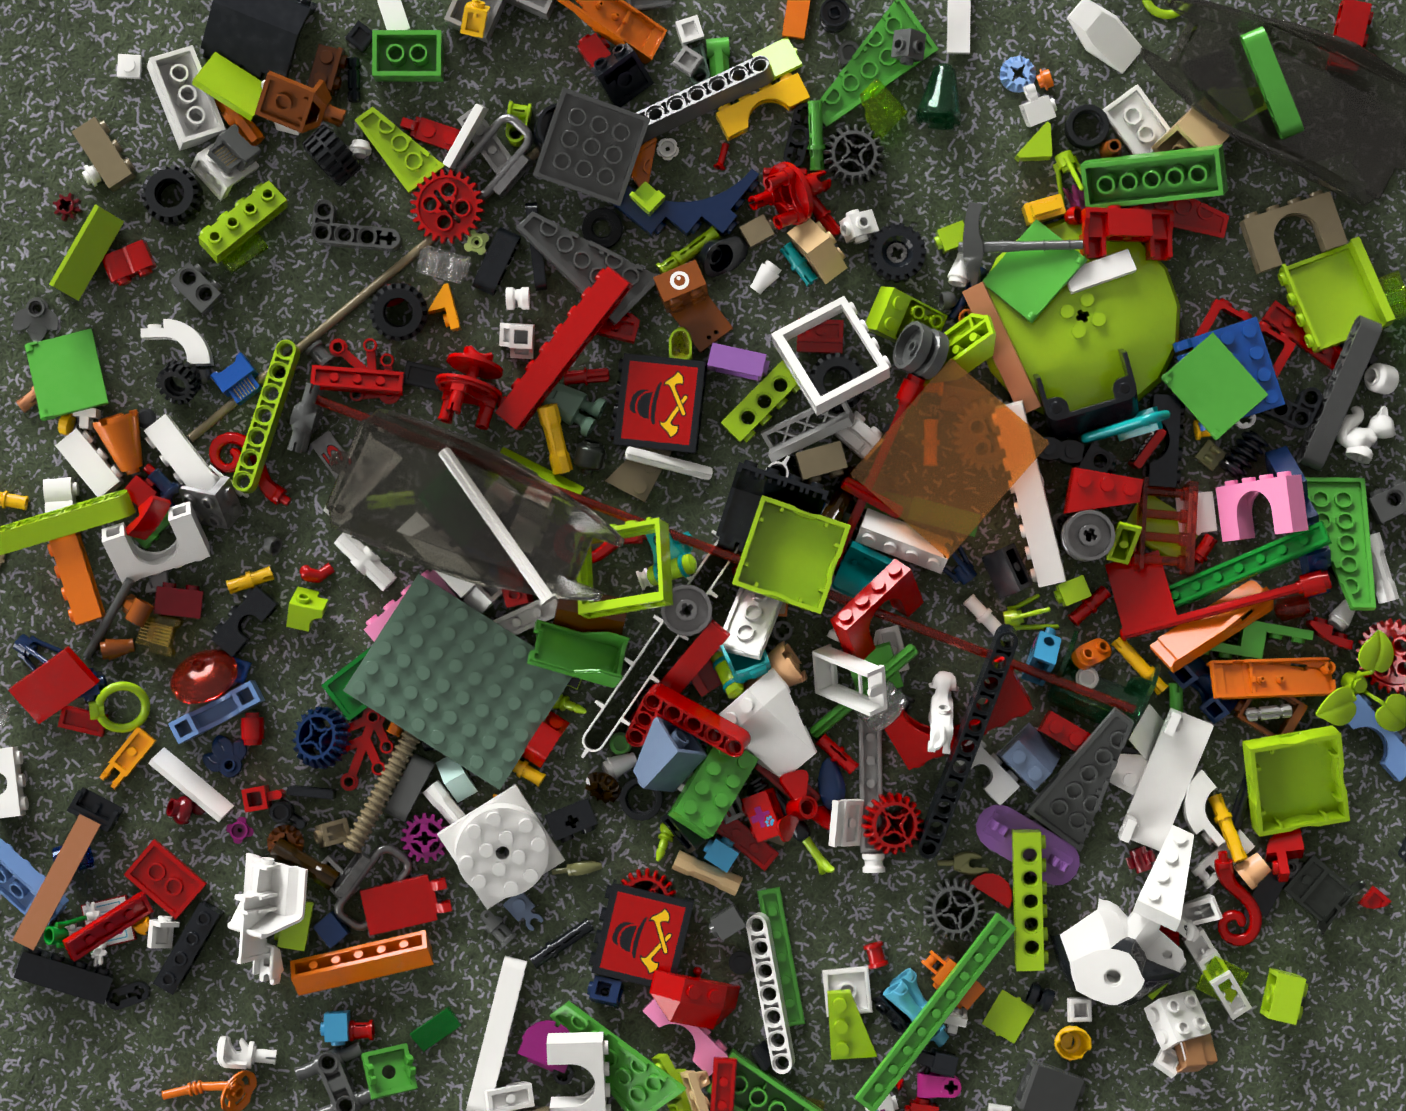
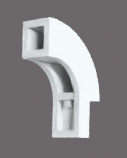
(195, 346)
(1194, 808)

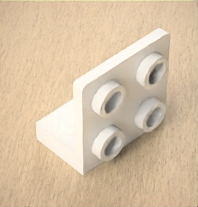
(215, 177)

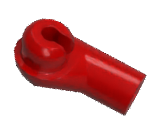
(316, 576)

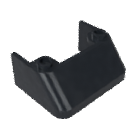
(1067, 423)

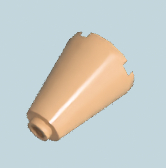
(785, 663)

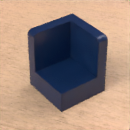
(331, 929)

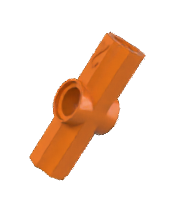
(246, 128)

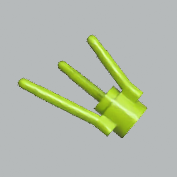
(1067, 163)
(1015, 617)

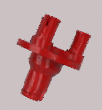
(790, 193)

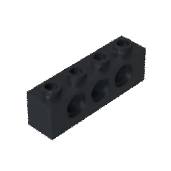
(188, 947)

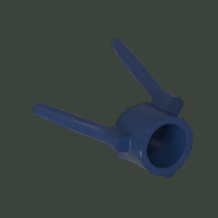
(964, 570)
(27, 647)

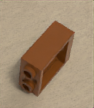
(1288, 724)

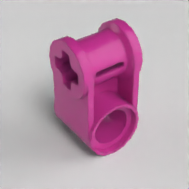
(933, 1086)

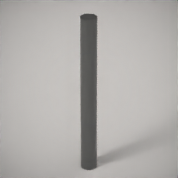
(108, 618)

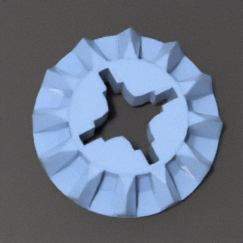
(1006, 73)

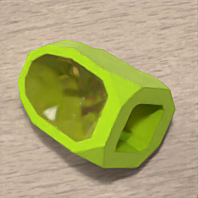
(680, 344)

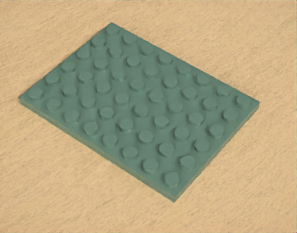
(456, 682)

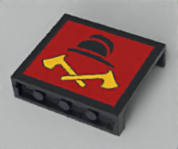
(659, 403)
(640, 934)

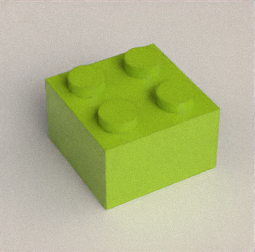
(1283, 996)

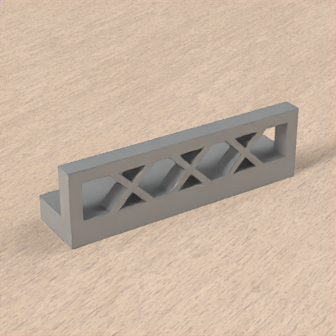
(807, 436)

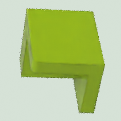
(647, 198)

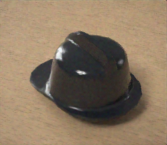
(722, 255)

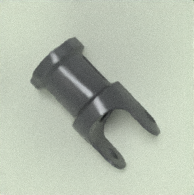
(494, 923)

